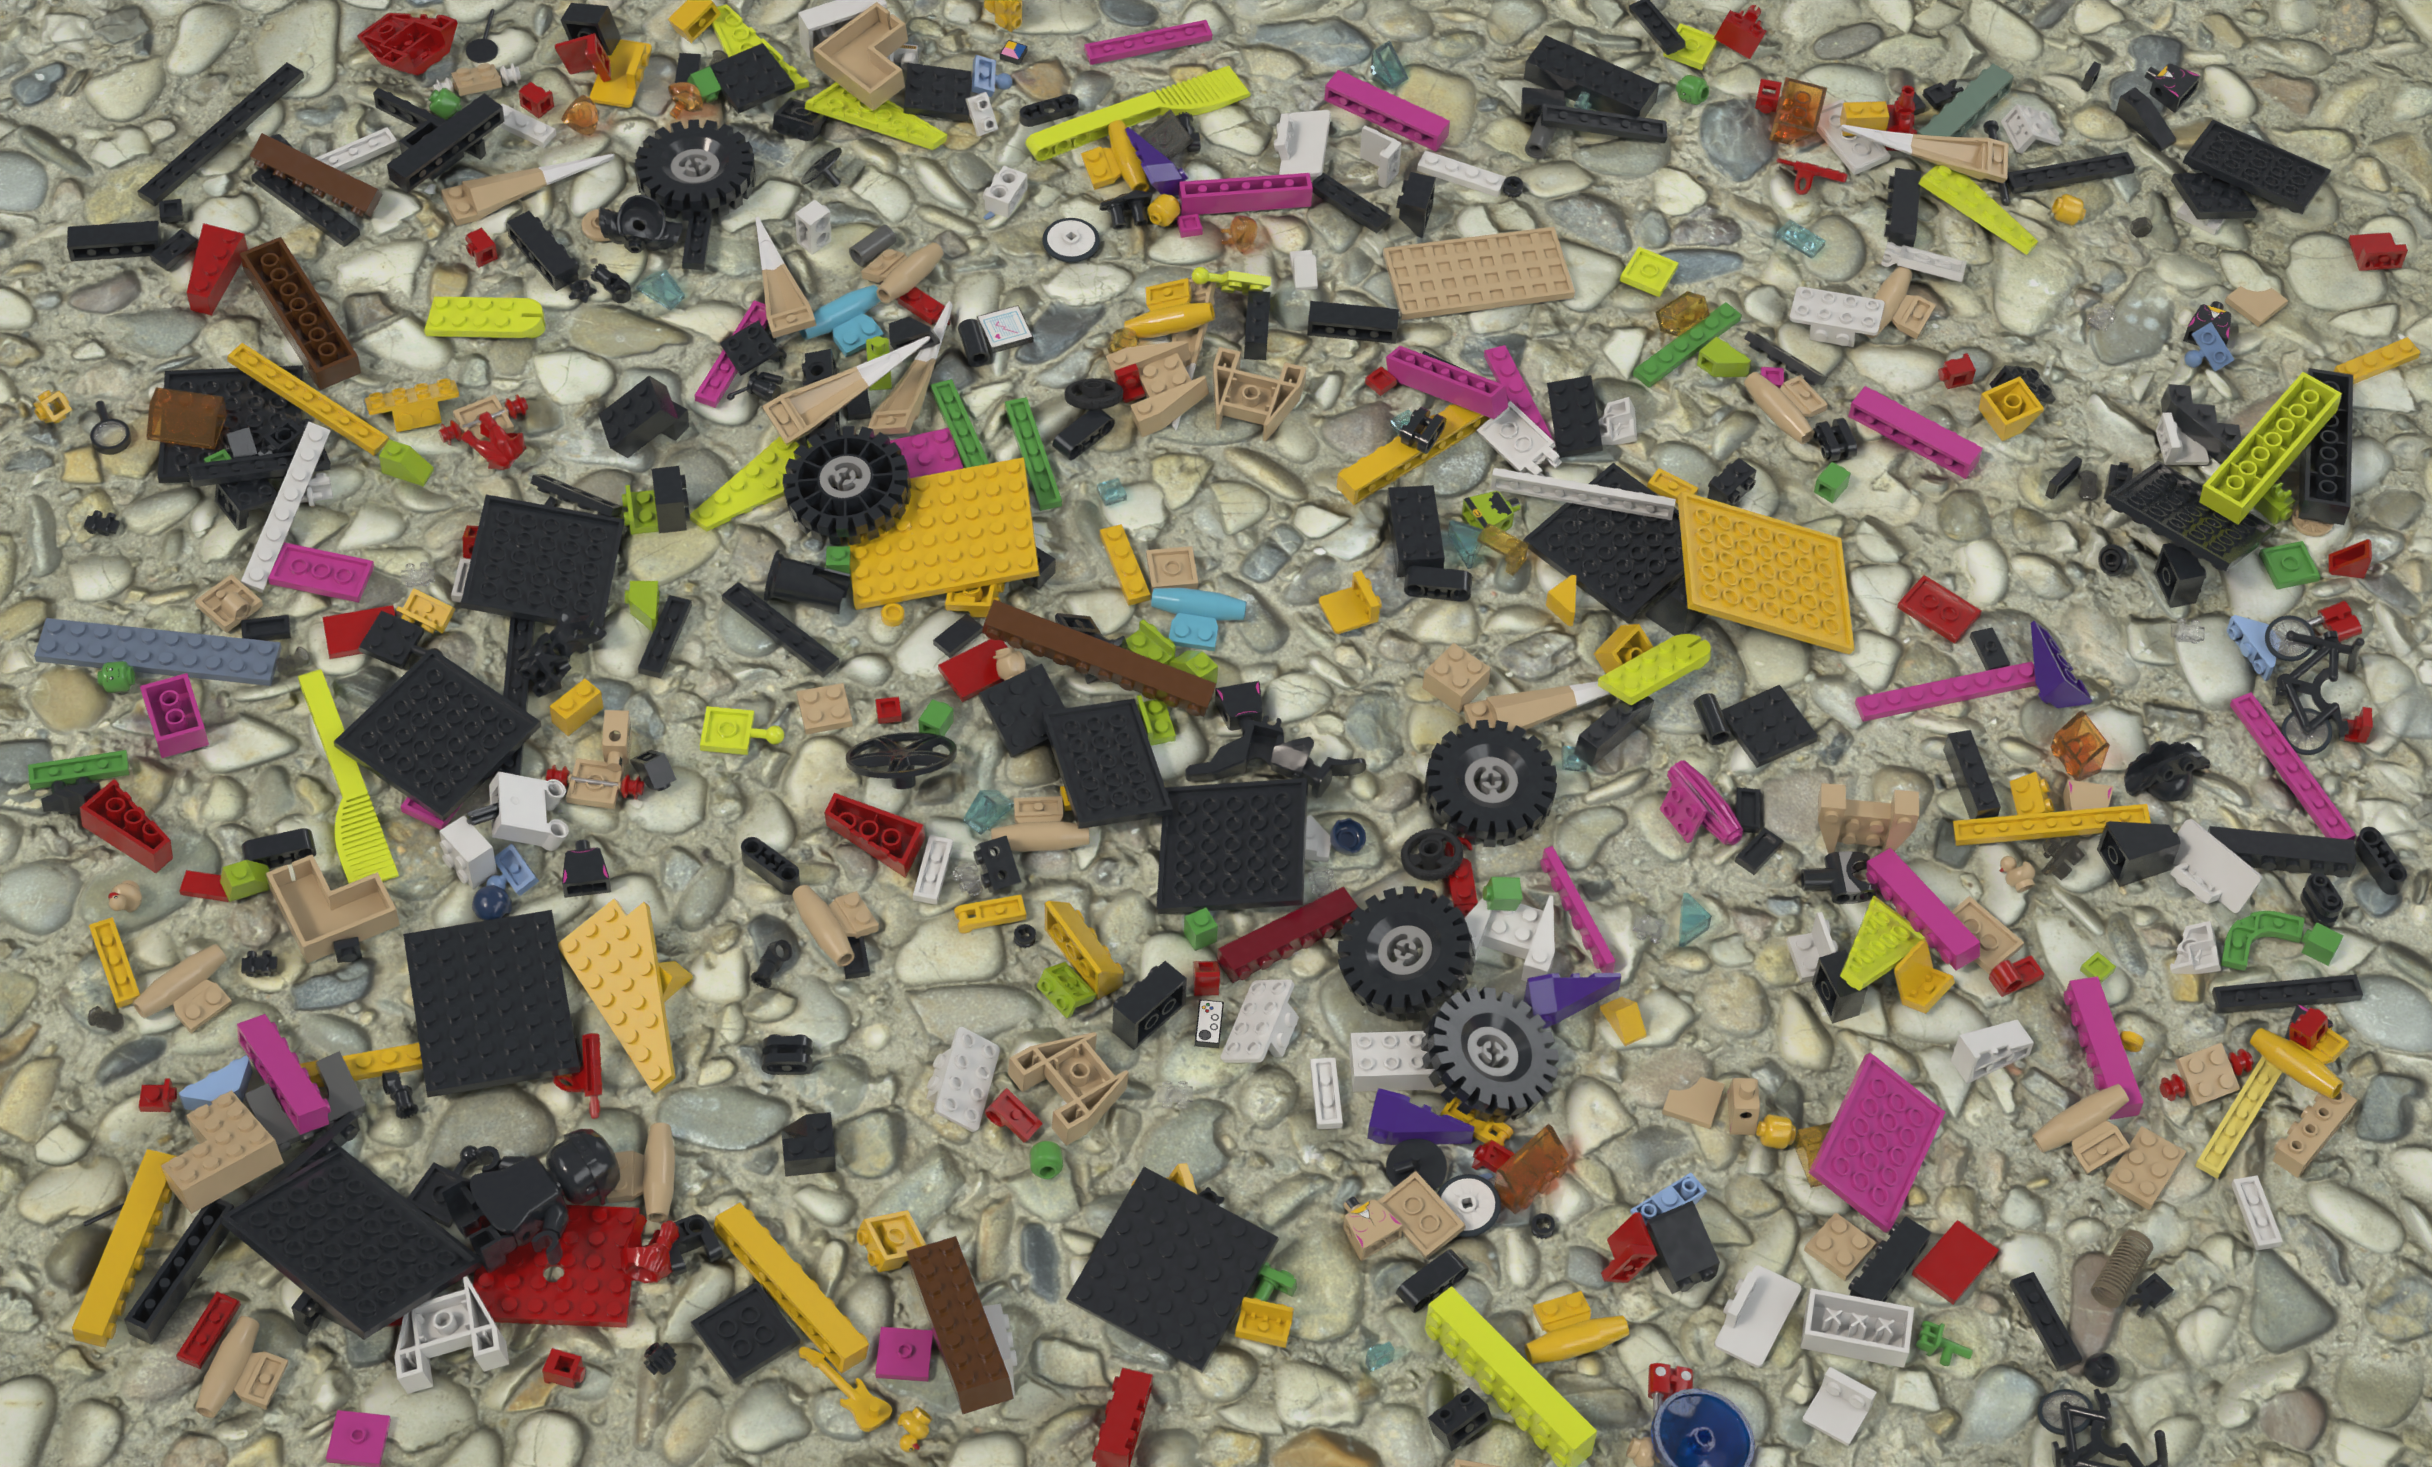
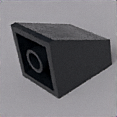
(1673, 613)
(2137, 850)
(1682, 1248)

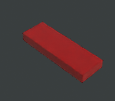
(208, 1330)

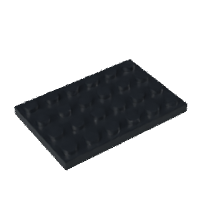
(2257, 167)
(1106, 763)

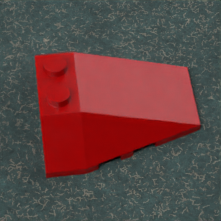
(409, 41)

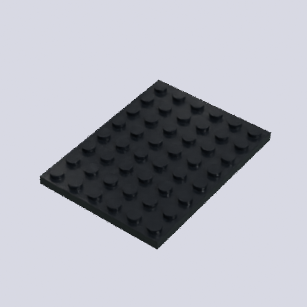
(490, 1003)
(351, 1242)

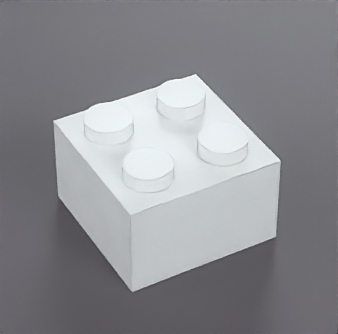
(467, 853)

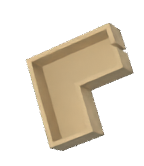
(859, 54)
(325, 916)
(230, 1153)

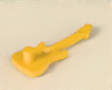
(866, 1409)

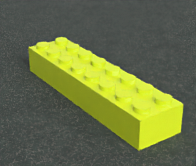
(2270, 448)
(1509, 1380)

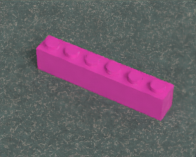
(1387, 110)
(1245, 194)
(1447, 382)
(1915, 432)
(1923, 909)
(2102, 1042)
(282, 1071)

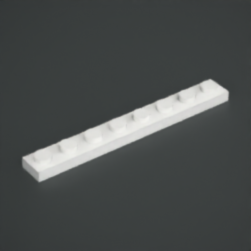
(1582, 494)
(285, 507)

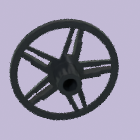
(901, 759)

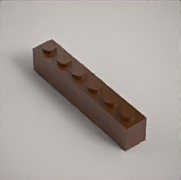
(316, 175)

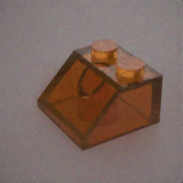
(2080, 747)

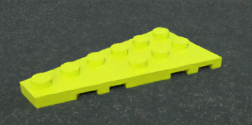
(738, 37)
(886, 119)
(1972, 201)
(752, 486)
(1878, 945)

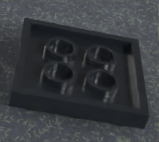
(751, 78)
(937, 92)
(2212, 197)
(1018, 706)
(1768, 726)
(745, 1332)

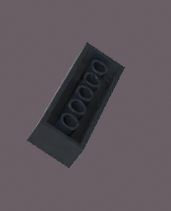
(1573, 71)

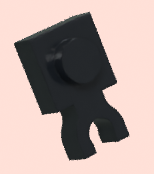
(1940, 95)
(2150, 1292)

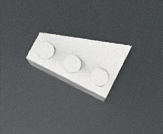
(1990, 1049)
(999, 1324)

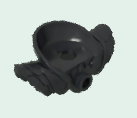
(643, 215)
(2165, 771)

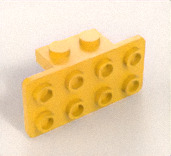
(627, 72)
(413, 406)

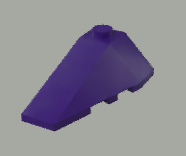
(1159, 169)
(2053, 672)
(1562, 997)
(1398, 1120)

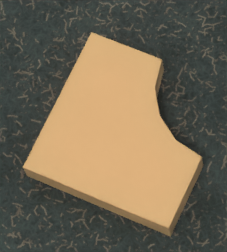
(2255, 305)
(1695, 1104)

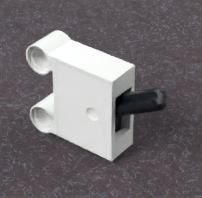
(520, 809)

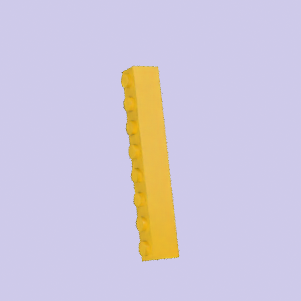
(1397, 459)
(124, 1252)
(791, 1287)

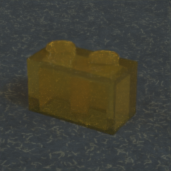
(1682, 313)

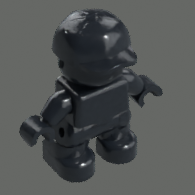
(528, 1199)

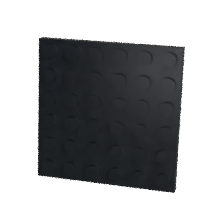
(246, 404)
(2172, 509)
(1614, 554)
(541, 561)
(437, 734)
(1233, 846)
(1172, 1269)

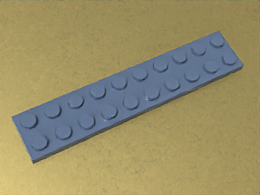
(158, 651)

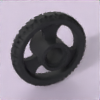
(1096, 395)
(1431, 854)

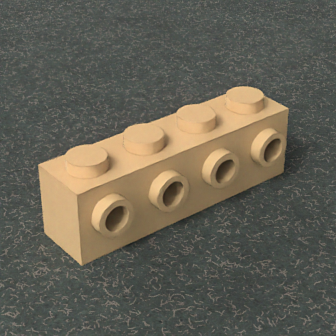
(2312, 1132)

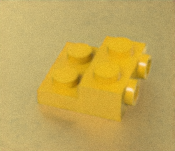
(1007, 12)
(975, 600)
(888, 1239)

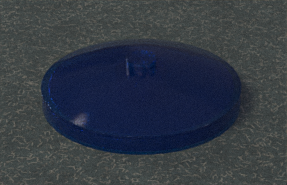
(1701, 1431)

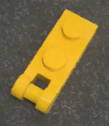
(990, 913)
(1482, 1128)

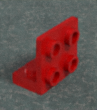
(583, 55)
(2377, 251)
(1631, 1250)

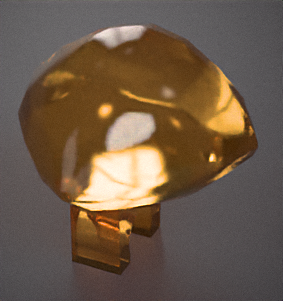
(686, 97)
(582, 116)
(1243, 233)

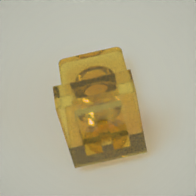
(1505, 544)

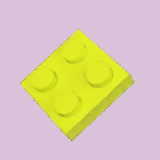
(1698, 47)
(1649, 272)

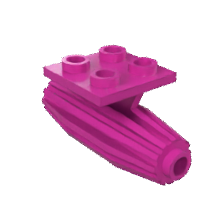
(1696, 802)

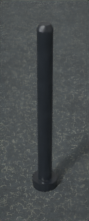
(1991, 128)

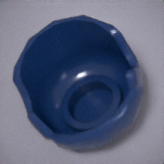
(1347, 836)
(491, 903)

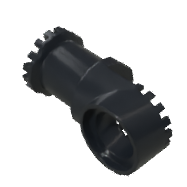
(1187, 120)
(611, 283)
(771, 963)
(399, 1094)

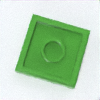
(2289, 565)

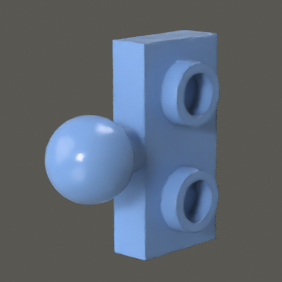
(984, 76)
(2210, 347)
(514, 871)

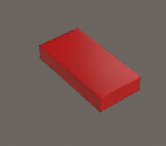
(203, 886)

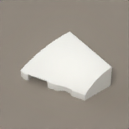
(1618, 423)
(2197, 951)

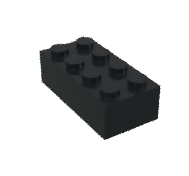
(1414, 527)

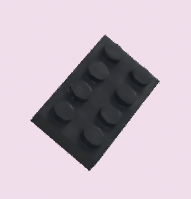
(1574, 416)

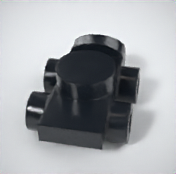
(101, 525)
(259, 965)

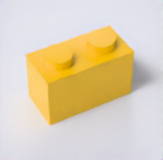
(694, 18)
(1865, 115)
(576, 707)

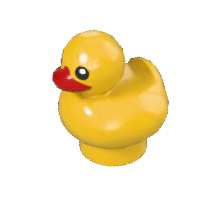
(915, 1423)

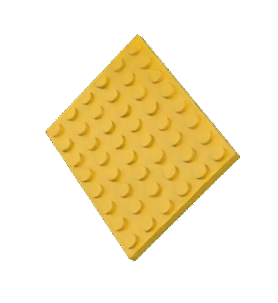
(955, 536)
(1765, 573)

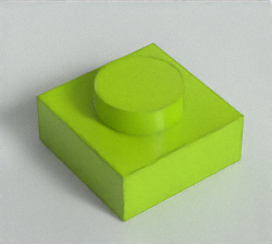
(2098, 966)

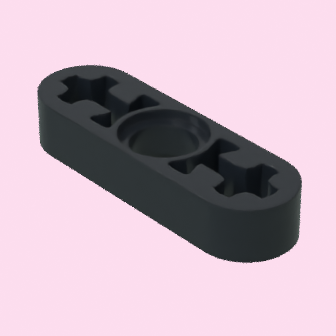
(1039, 116)

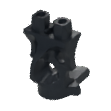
(565, 639)

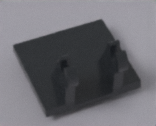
(751, 348)

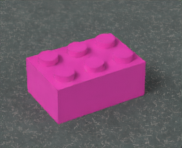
(174, 715)

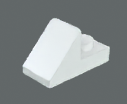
(1304, 270)

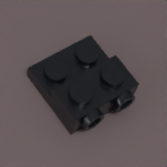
(797, 121)

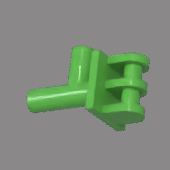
(1932, 1338)

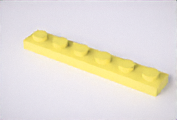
(2238, 1118)

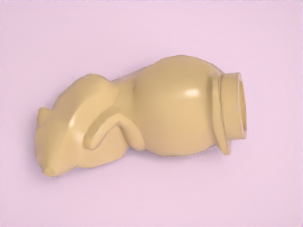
(1009, 663)

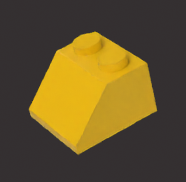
(2010, 408)
(1622, 647)

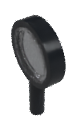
(109, 435)

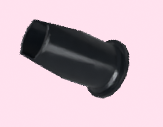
(806, 584)

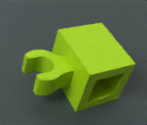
(2276, 504)

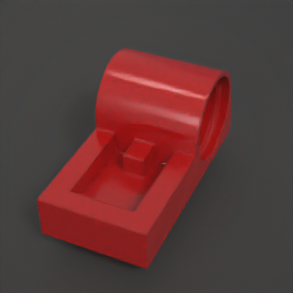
(2010, 977)

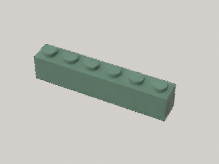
(1970, 104)

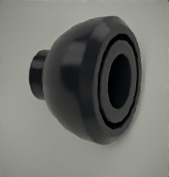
(2113, 559)
(2102, 1369)

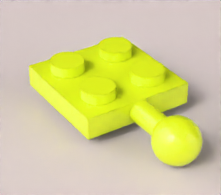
(1232, 280)
(732, 729)

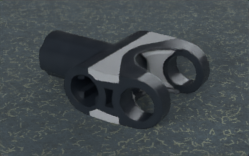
(1839, 878)

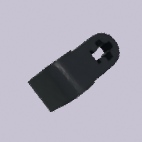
(691, 1240)

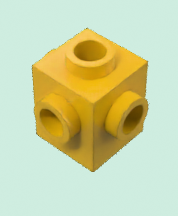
(59, 405)

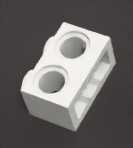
(1005, 191)
(813, 226)

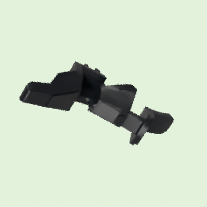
(1288, 758)

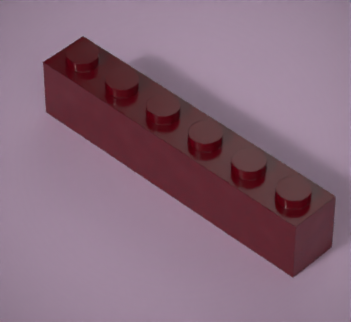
(1286, 935)

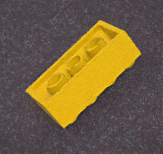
(1082, 948)

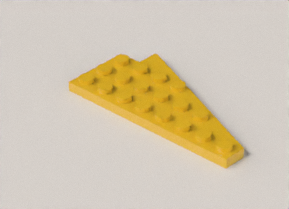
(621, 973)

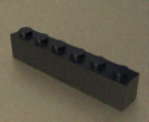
(445, 143)
(2289, 851)
(178, 1272)

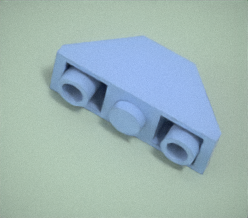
(2251, 640)
(232, 1077)
(1676, 1194)

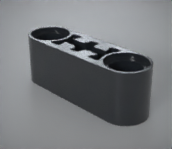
(1083, 433)
(1438, 583)
(280, 848)
(2380, 860)
(770, 865)
(1432, 1280)

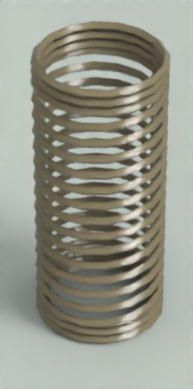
(2123, 1268)

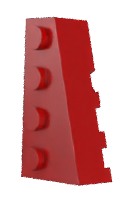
(214, 266)
(126, 827)
(878, 832)
(1124, 1419)

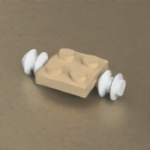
(479, 79)

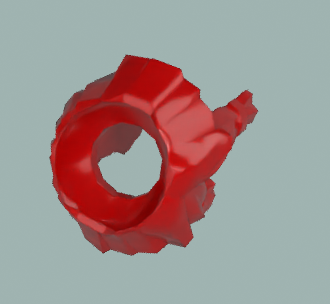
(502, 447)
(651, 1261)

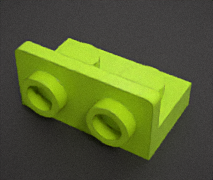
(641, 511)
(1151, 643)
(1156, 721)
(1065, 988)

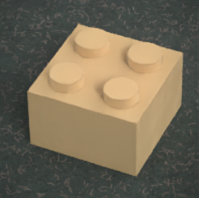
(1456, 677)

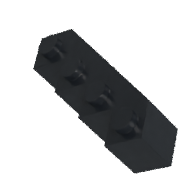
(2200, 422)

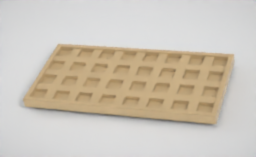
(1478, 273)

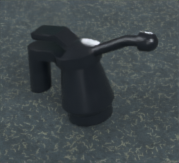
(762, 385)

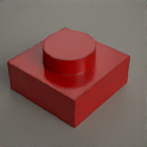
(1381, 381)
(888, 710)

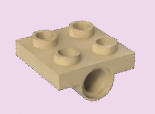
(228, 603)

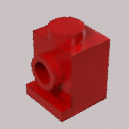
(536, 99)
(1767, 101)
(481, 247)
(1957, 372)
(2309, 1028)
(559, 1364)

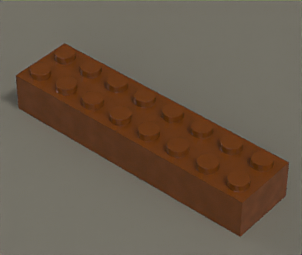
(300, 313)
(959, 1325)

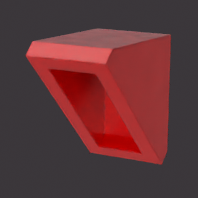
(2352, 560)
(1206, 978)

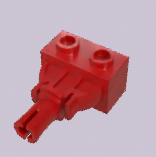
(1741, 31)
(1901, 114)

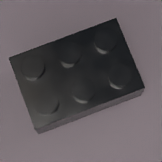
(638, 416)
(1149, 1004)

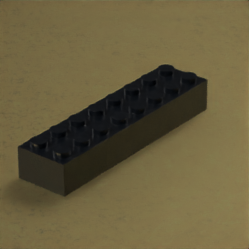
(2328, 458)

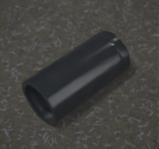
(973, 343)
(1712, 719)

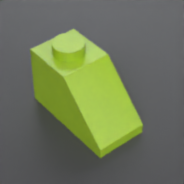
(404, 463)
(644, 602)
(1197, 664)
(244, 879)

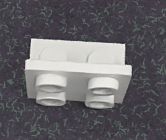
(2028, 124)
(1382, 152)
(2178, 447)
(1807, 948)
(1839, 1406)

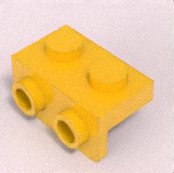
(428, 611)
(2031, 794)
(1264, 1322)

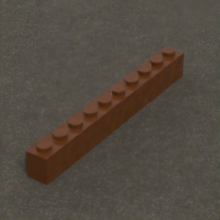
(1098, 658)

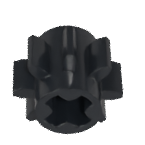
(660, 1358)

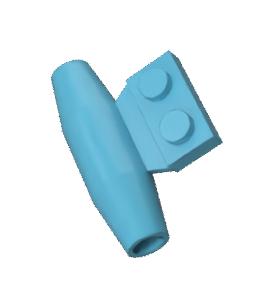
(847, 320)
(1197, 614)

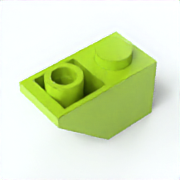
(1723, 360)

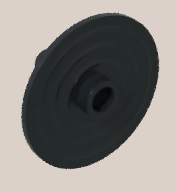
(824, 166)
(1416, 1156)

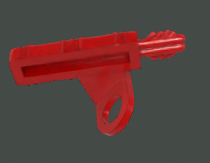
(1808, 171)
(589, 1078)

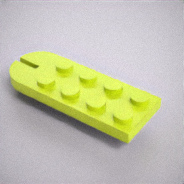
(485, 317)
(1656, 668)

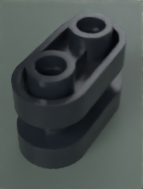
(1412, 432)
(1835, 439)
(2321, 900)
(787, 1055)

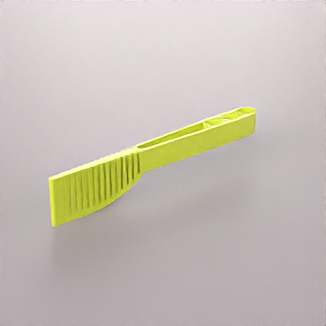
(1194, 96)
(357, 828)

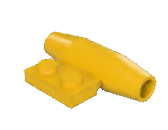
(1108, 164)
(1170, 311)
(2302, 1064)
(1571, 1330)

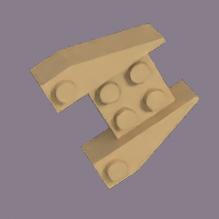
(1163, 379)
(1252, 395)
(1866, 821)
(1077, 1077)

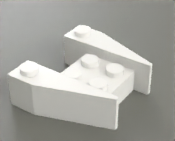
(1520, 933)
(444, 1327)

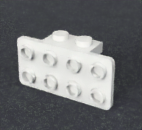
(1302, 141)
(1835, 315)
(2212, 869)
(1262, 1023)
(963, 1079)
(1756, 1315)

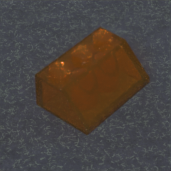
(1797, 111)
(185, 418)
(1531, 1170)

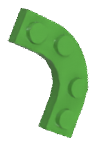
(2256, 926)

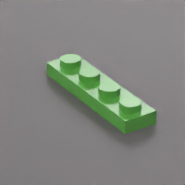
(69, 770)

